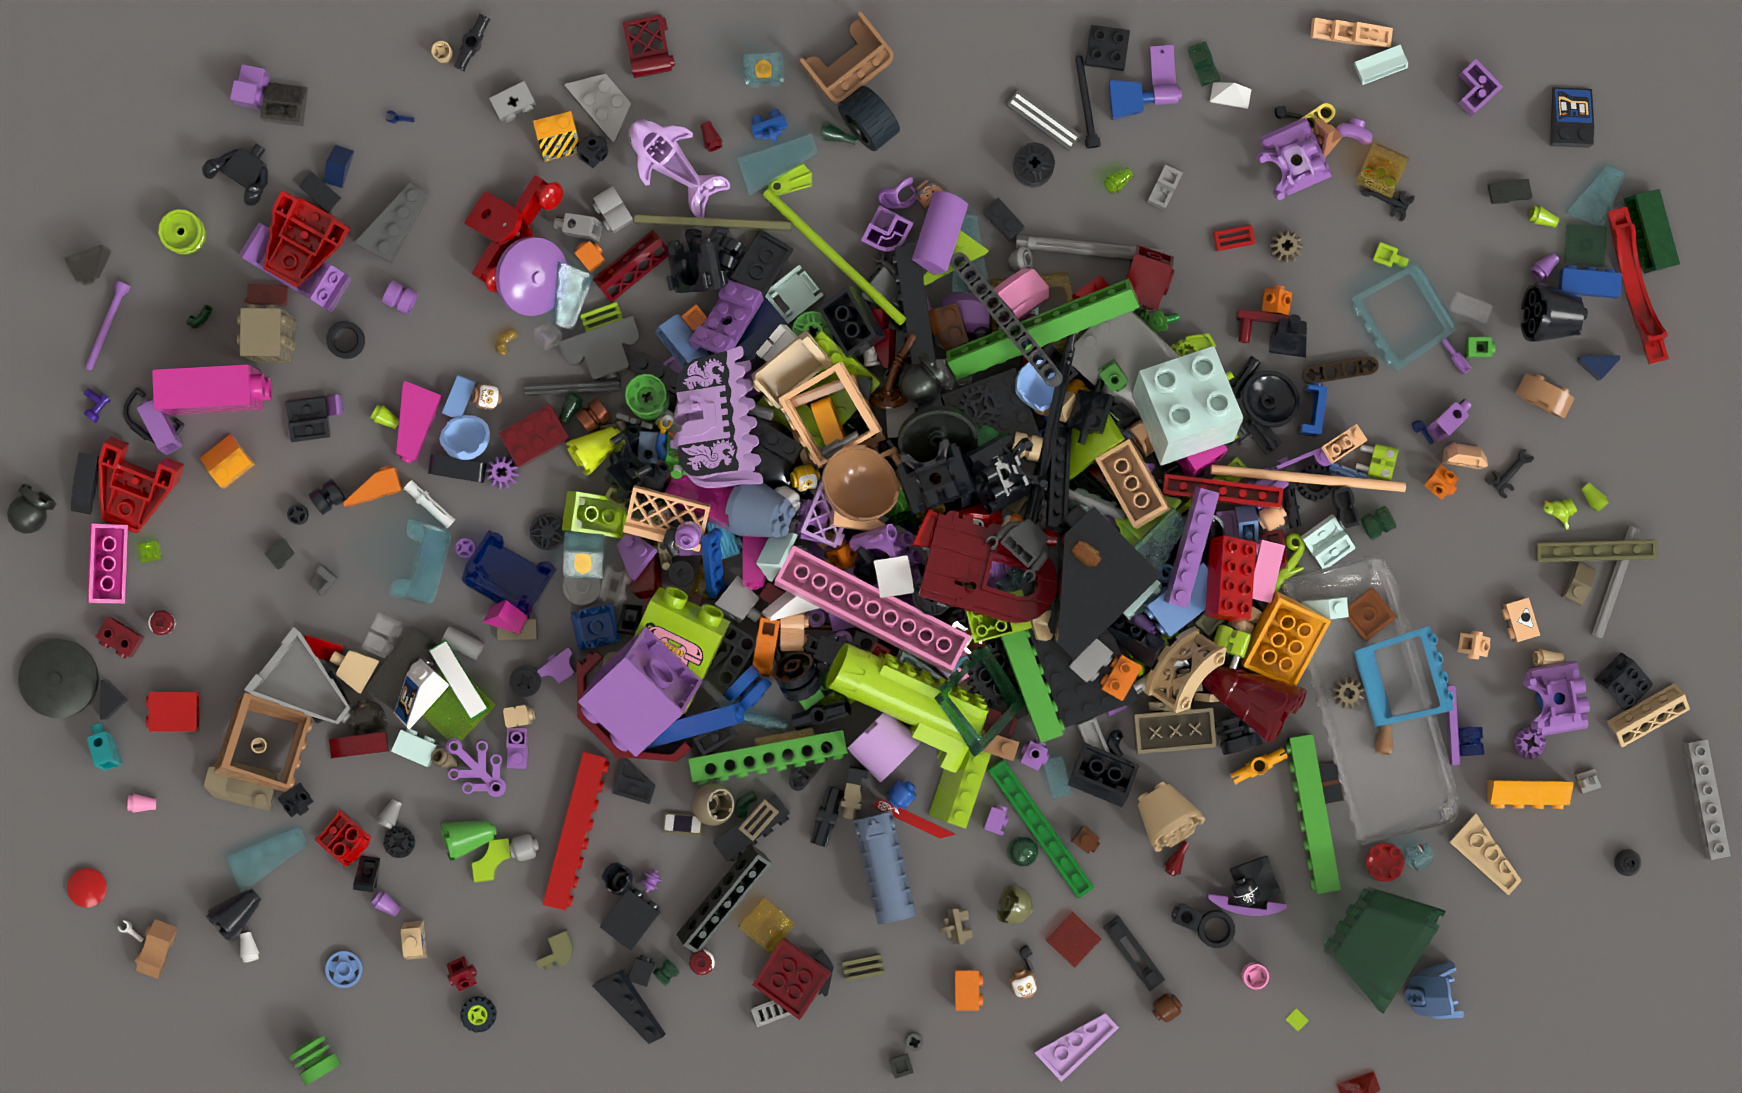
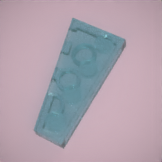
(259, 860)

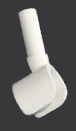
(129, 930)

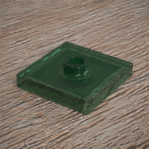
(1585, 245)

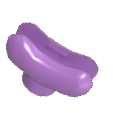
(1355, 130)

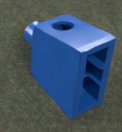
(1127, 98)

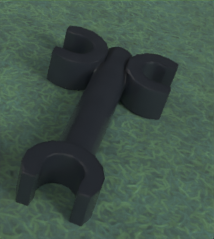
(1401, 204)
(1500, 483)

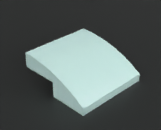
(1327, 542)

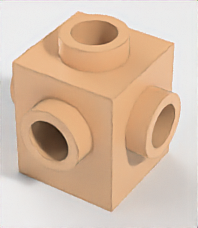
(1474, 644)

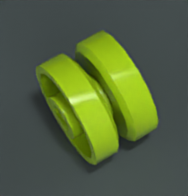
(170, 232)

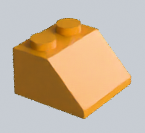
(227, 461)

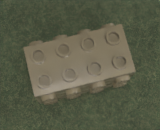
(266, 334)

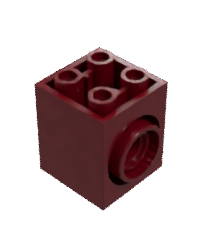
(1150, 276)

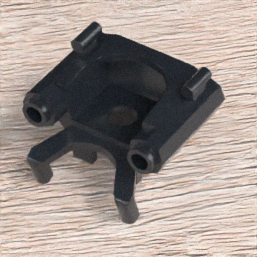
(698, 268)
(985, 469)
(628, 470)
(954, 473)

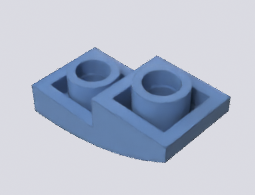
(458, 397)

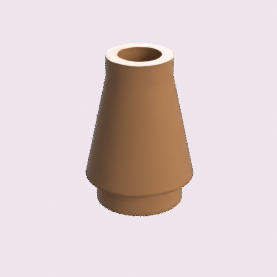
(1384, 740)

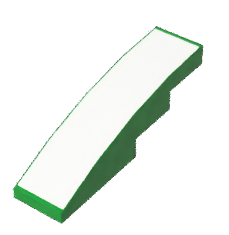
(458, 680)

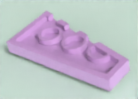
(1073, 1048)

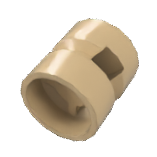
(1037, 441)
(1247, 626)

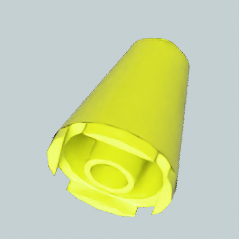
(592, 449)

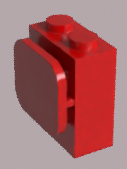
(173, 711)

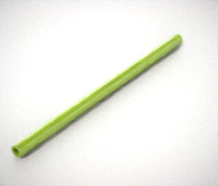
(834, 257)

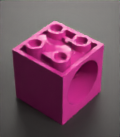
(1199, 462)

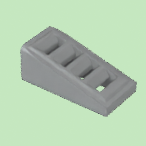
(759, 1022)

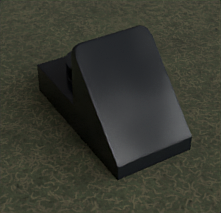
(367, 874)

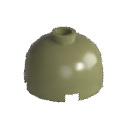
(1015, 905)

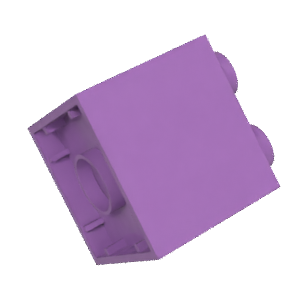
(639, 692)

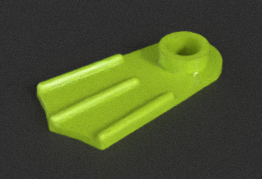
(792, 181)

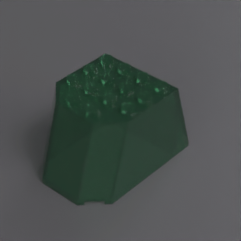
(1381, 942)

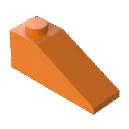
(377, 486)

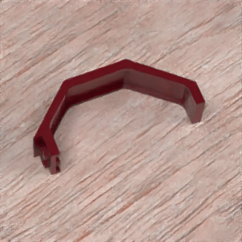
(583, 670)

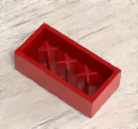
(1230, 579)

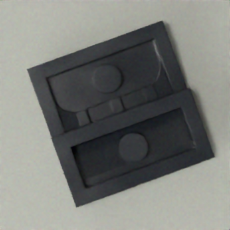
(308, 419)

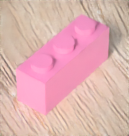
(1266, 569)

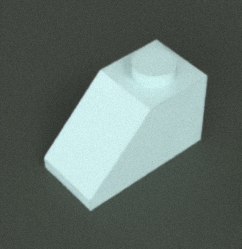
(1329, 607)

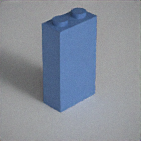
(1172, 617)

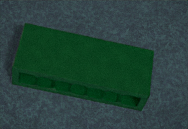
(1653, 231)

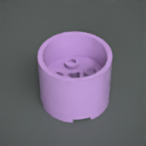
(883, 746)

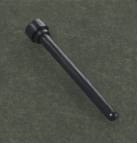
(1092, 139)

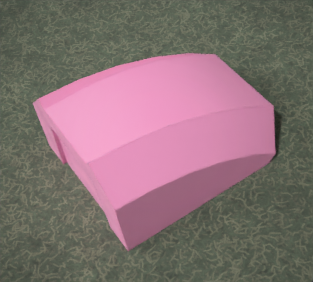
(1023, 292)

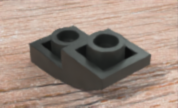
(1509, 191)

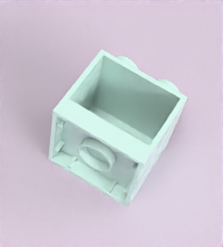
(1187, 405)

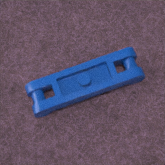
(713, 563)

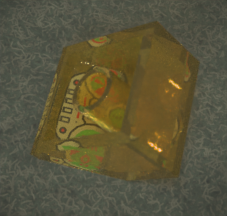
(1382, 170)

